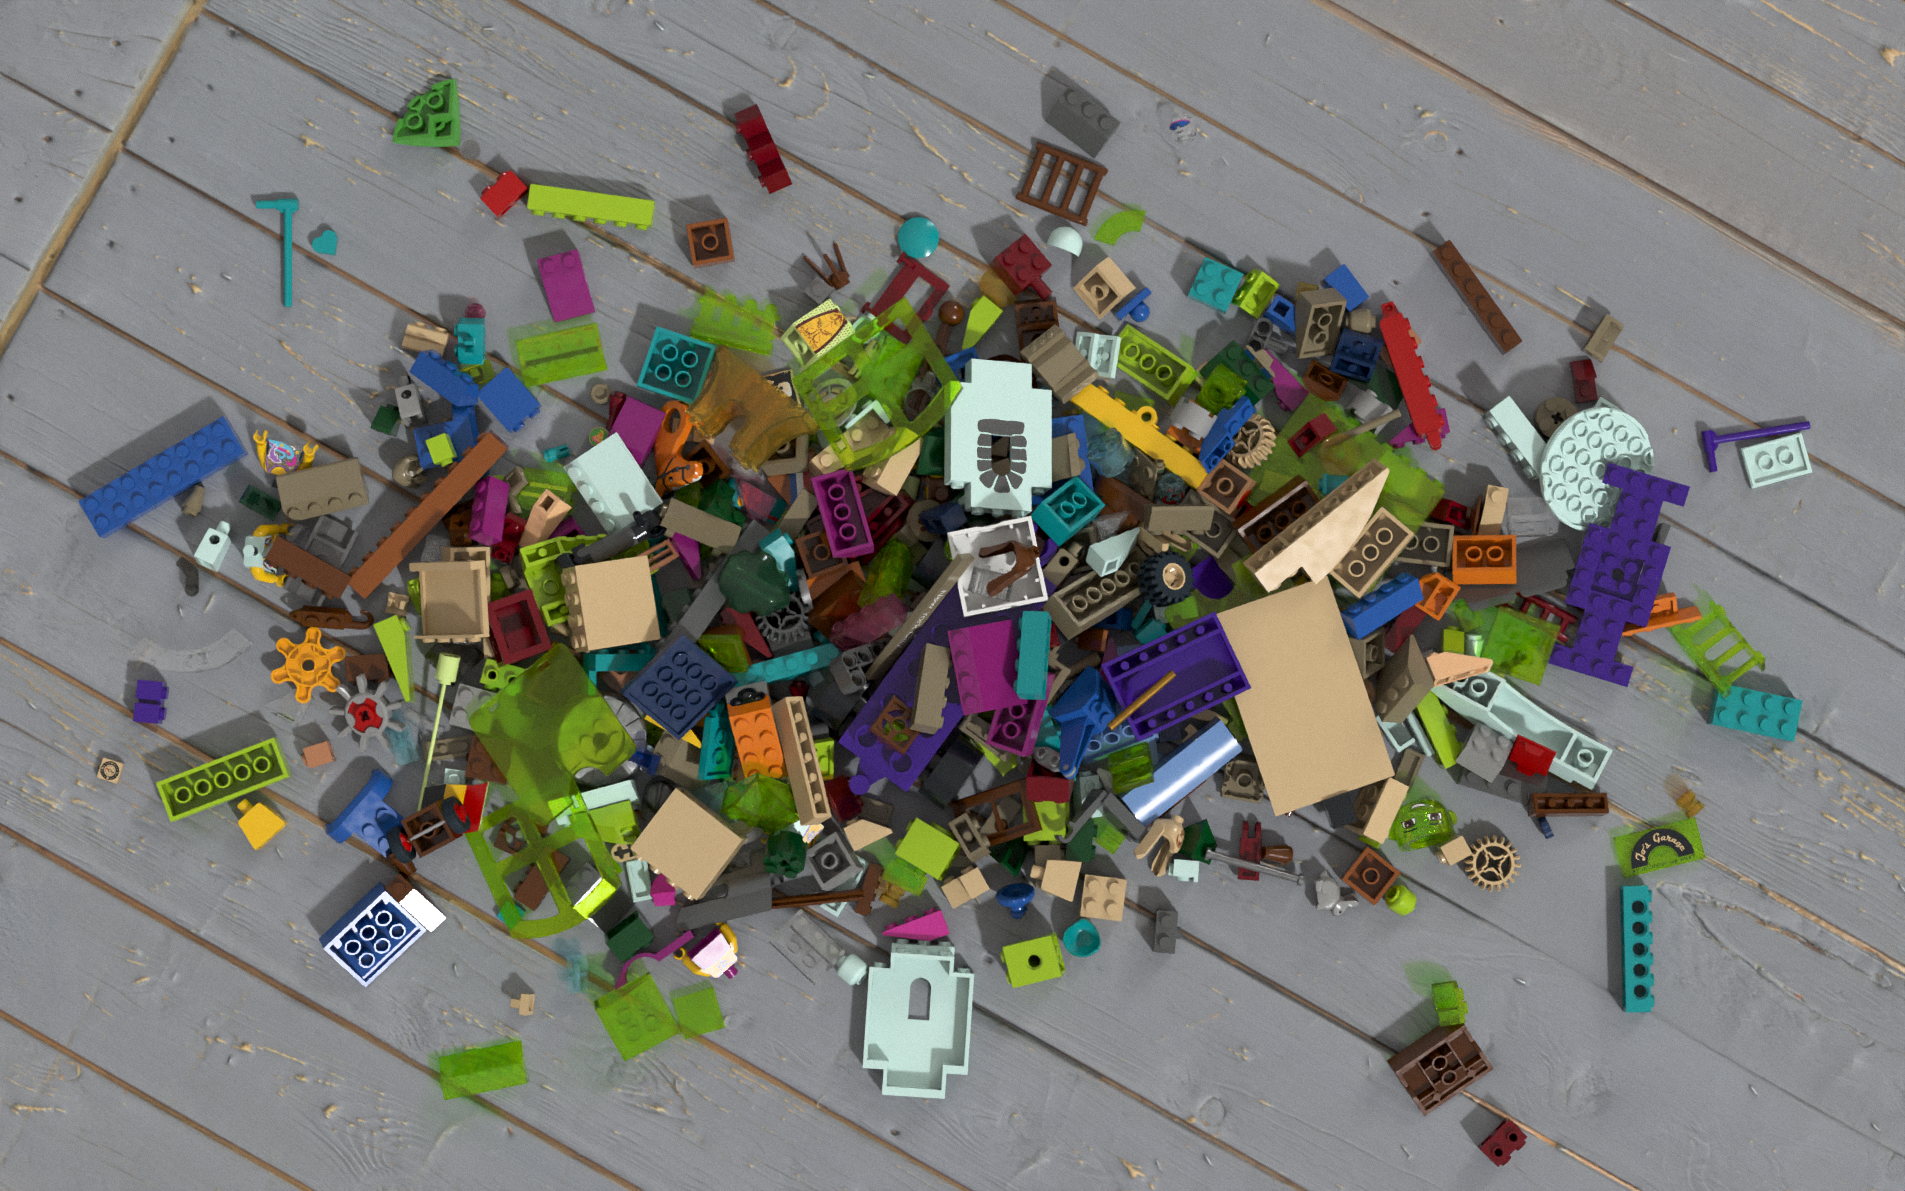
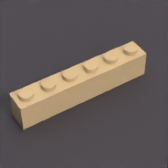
(801, 761)

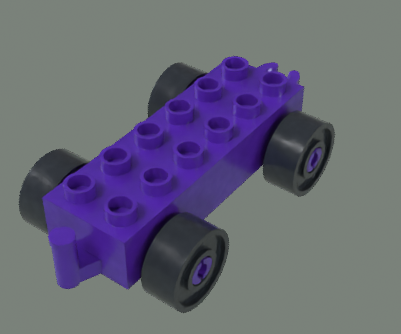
(946, 768)

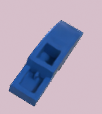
(1219, 439)

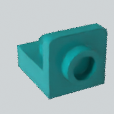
(1330, 483)

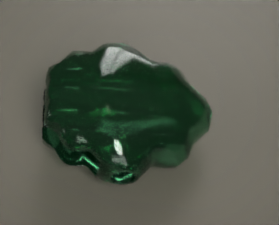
(754, 583)

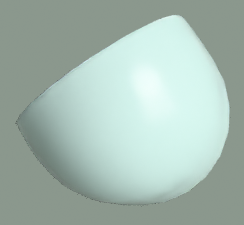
(1066, 239)

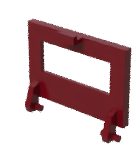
(900, 287)

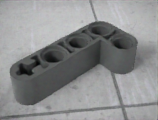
(849, 665)

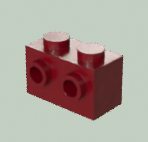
(1500, 1139)

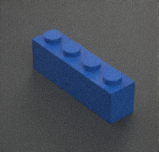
(1381, 605)

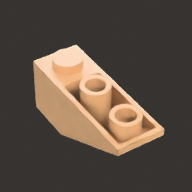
(544, 518)

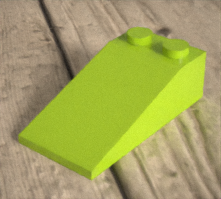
(1153, 366)
(397, 646)

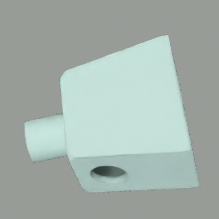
(211, 554)

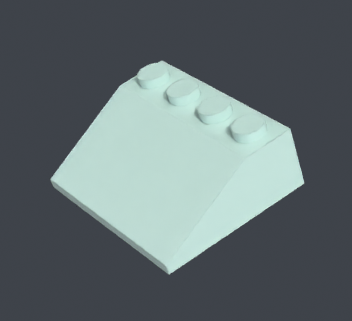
(612, 483)
(604, 797)

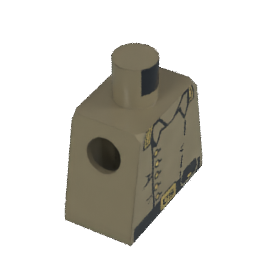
(1056, 572)

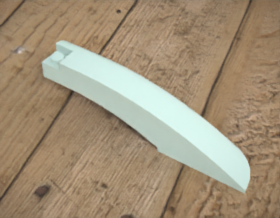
(1506, 711)

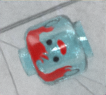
(1170, 488)

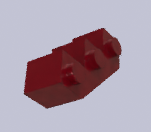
(762, 149)

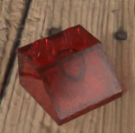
(842, 799)

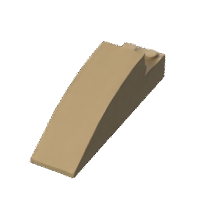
(1322, 533)

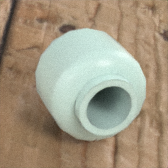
(852, 969)

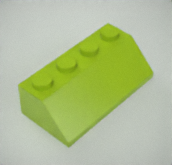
(1438, 730)

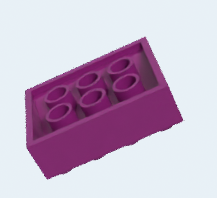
(985, 666)

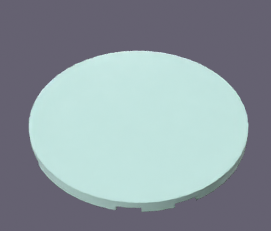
(1578, 459)

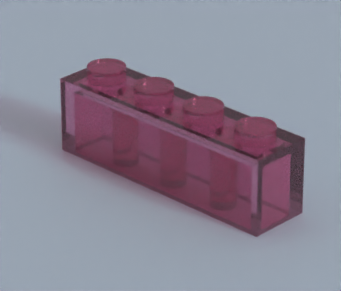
(869, 623)

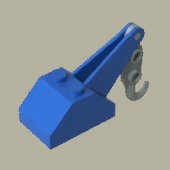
(1080, 714)

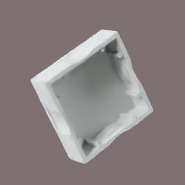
(1025, 590)

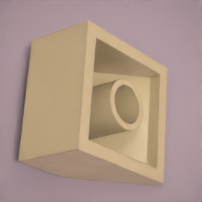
(1104, 287)

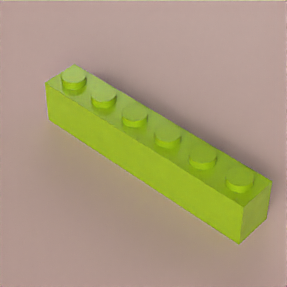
(591, 206)

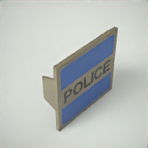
(1262, 361)

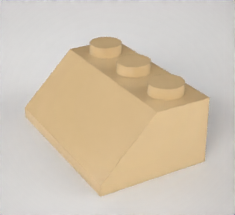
(1377, 808)
(864, 832)

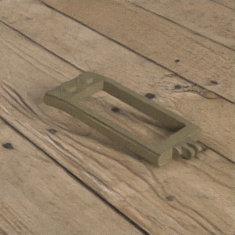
(979, 728)

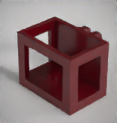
(516, 628)

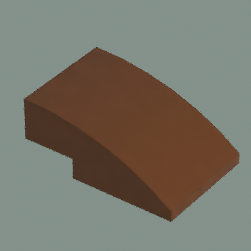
(1034, 319)

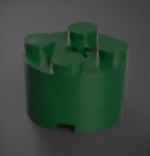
(785, 854)

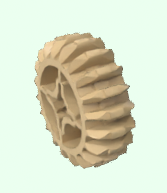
(1256, 441)
(1500, 859)

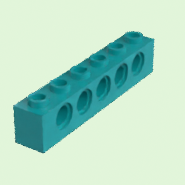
(1629, 959)

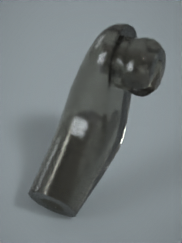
(192, 576)

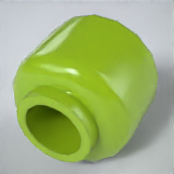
(1400, 899)

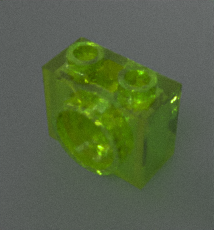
(1230, 385)

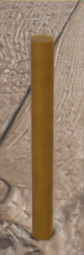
(1141, 700)

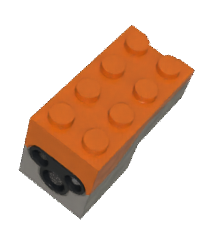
(756, 730)

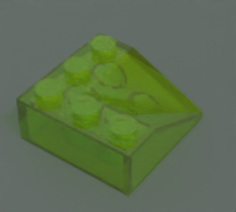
(1520, 644)
(761, 803)
(637, 1016)

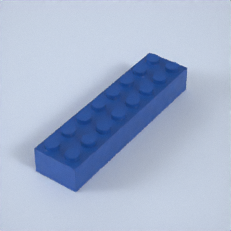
(163, 477)

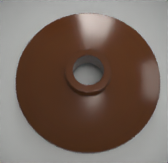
(1473, 514)

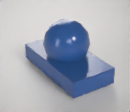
(1136, 307)

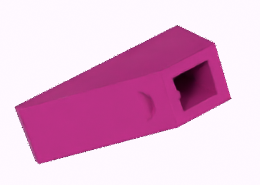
(925, 928)

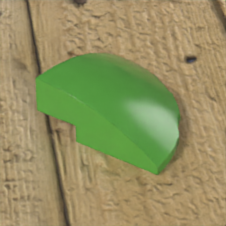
(431, 118)

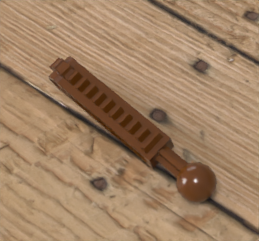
(950, 314)

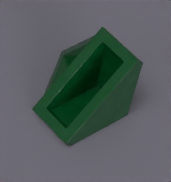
(1196, 840)
(1010, 854)

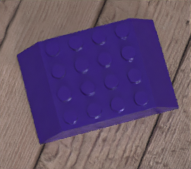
(1203, 668)

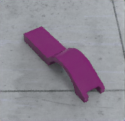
(622, 979)

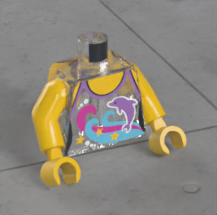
(282, 457)

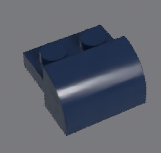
(1356, 355)

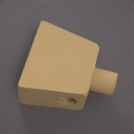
(1058, 877)

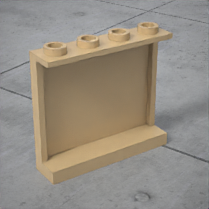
(453, 600)

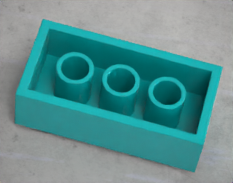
(1756, 713)

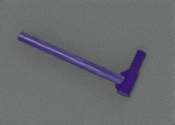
(1711, 440)

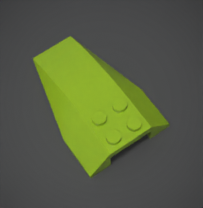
(544, 578)

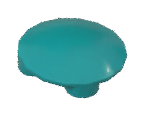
(918, 237)

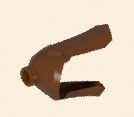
(1024, 563)

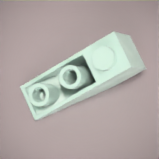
(1110, 554)

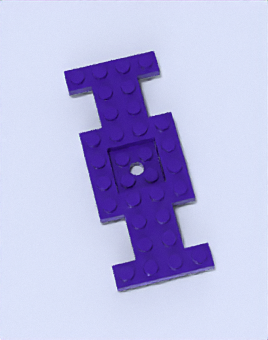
(1608, 600)

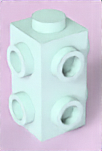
(1082, 787)

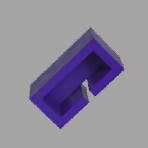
(151, 701)

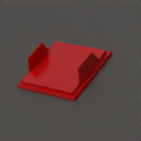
(1531, 756)

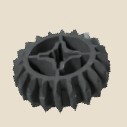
(791, 618)

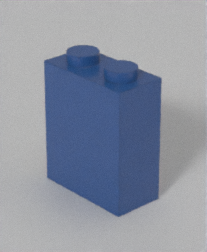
(509, 400)

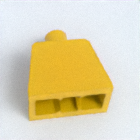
(259, 823)

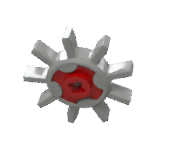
(368, 712)

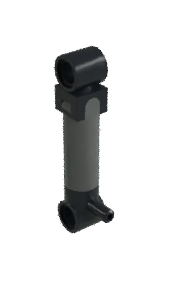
(645, 527)

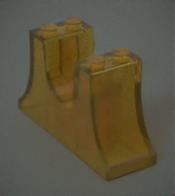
(742, 392)

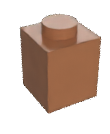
(318, 754)

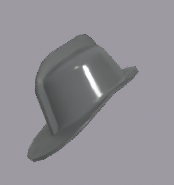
(655, 795)

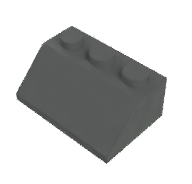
(1082, 121)

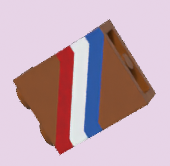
(790, 485)

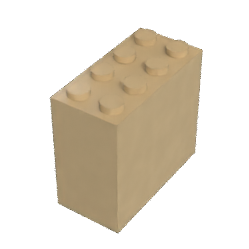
(610, 604)
(688, 844)

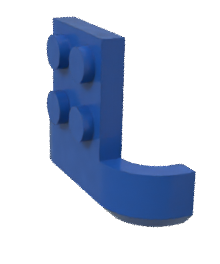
(462, 431)
(368, 815)

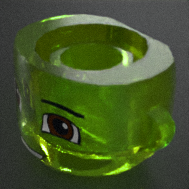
(1422, 825)

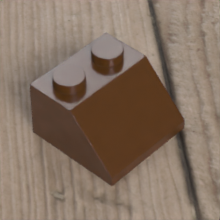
(712, 465)

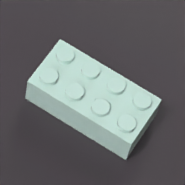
(1518, 434)

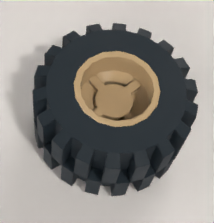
(1165, 579)

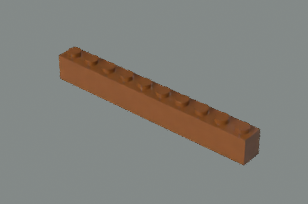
(427, 513)

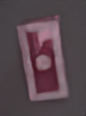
(754, 501)

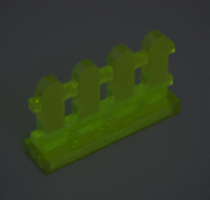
(724, 326)

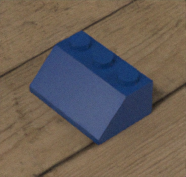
(445, 378)

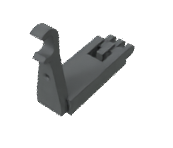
(1113, 810)

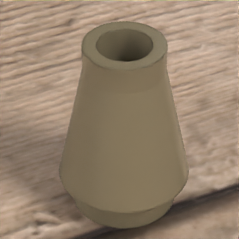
(193, 502)

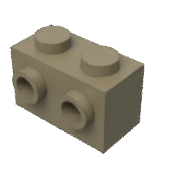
(969, 837)

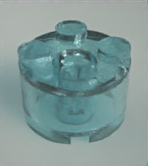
(1109, 453)

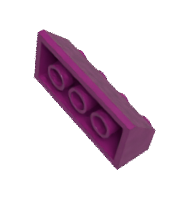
(842, 514)

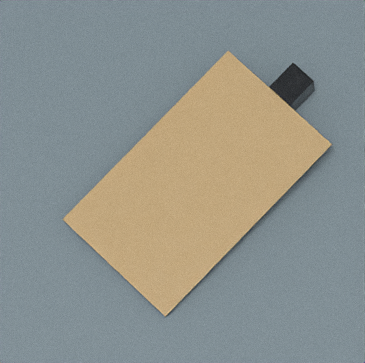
(1305, 701)

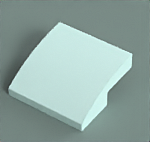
(1100, 352)

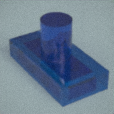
(647, 761)

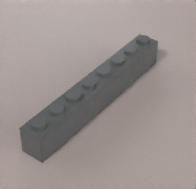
(708, 599)

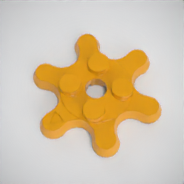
(298, 654)

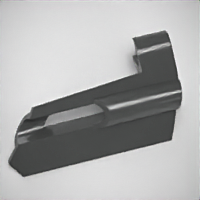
(747, 894)

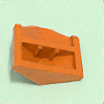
(1437, 594)

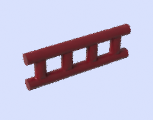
(1547, 609)

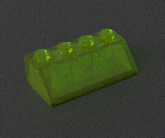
(888, 573)
(483, 1070)

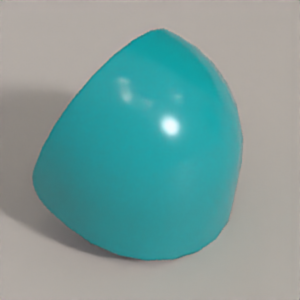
(1082, 938)

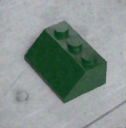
(1237, 361)

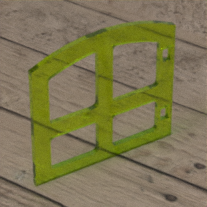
(874, 381)
(540, 851)

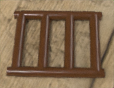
(1061, 211)

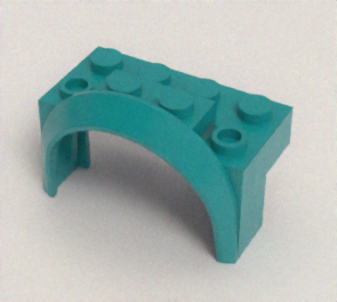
(608, 660)

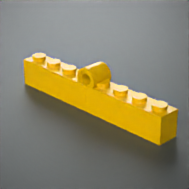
(1140, 433)

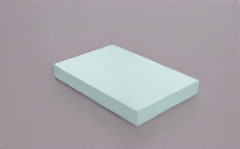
(1776, 460)

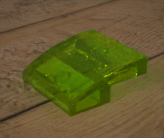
(1131, 767)

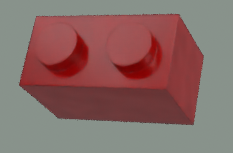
(503, 193)

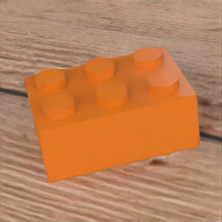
(1484, 559)

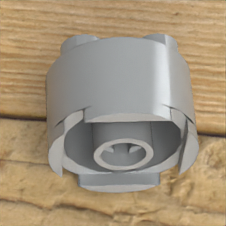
(1366, 408)
(1193, 418)

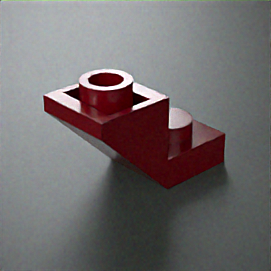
(511, 536)

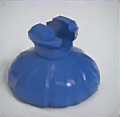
(1016, 897)

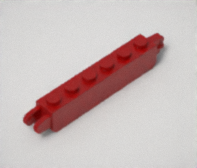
(1410, 376)

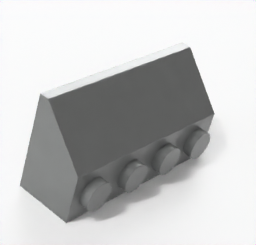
(1507, 784)

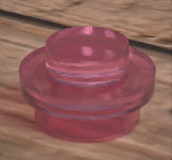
(475, 311)

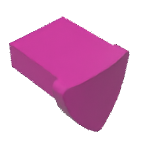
(662, 892)

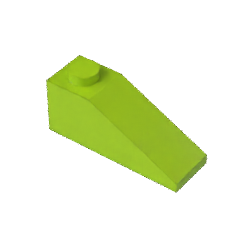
(981, 319)

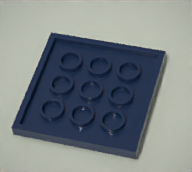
(679, 685)

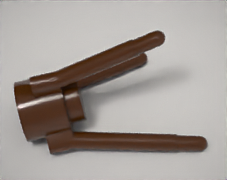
(838, 278)

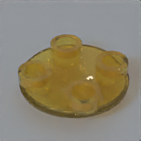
(996, 290)

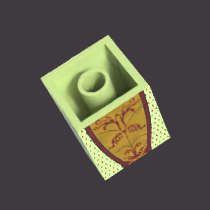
(817, 333)

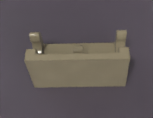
(1603, 338)

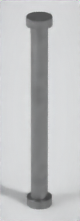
(1254, 866)

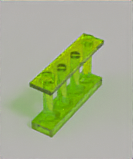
(1710, 668)

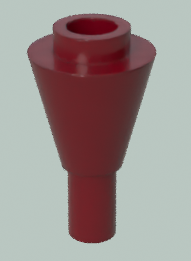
(616, 403)
(799, 688)

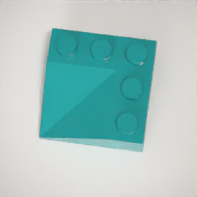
(676, 366)

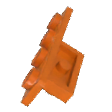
(1664, 614)

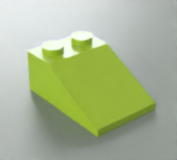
(616, 823)

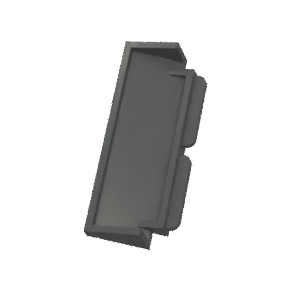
(1538, 571)

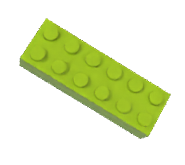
(224, 779)

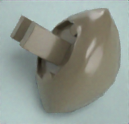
(408, 471)

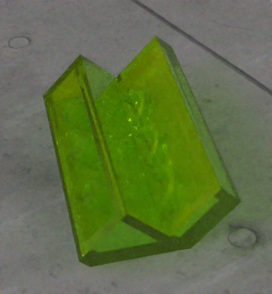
(561, 355)

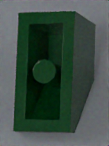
(387, 420)

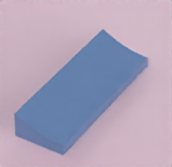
(1182, 771)

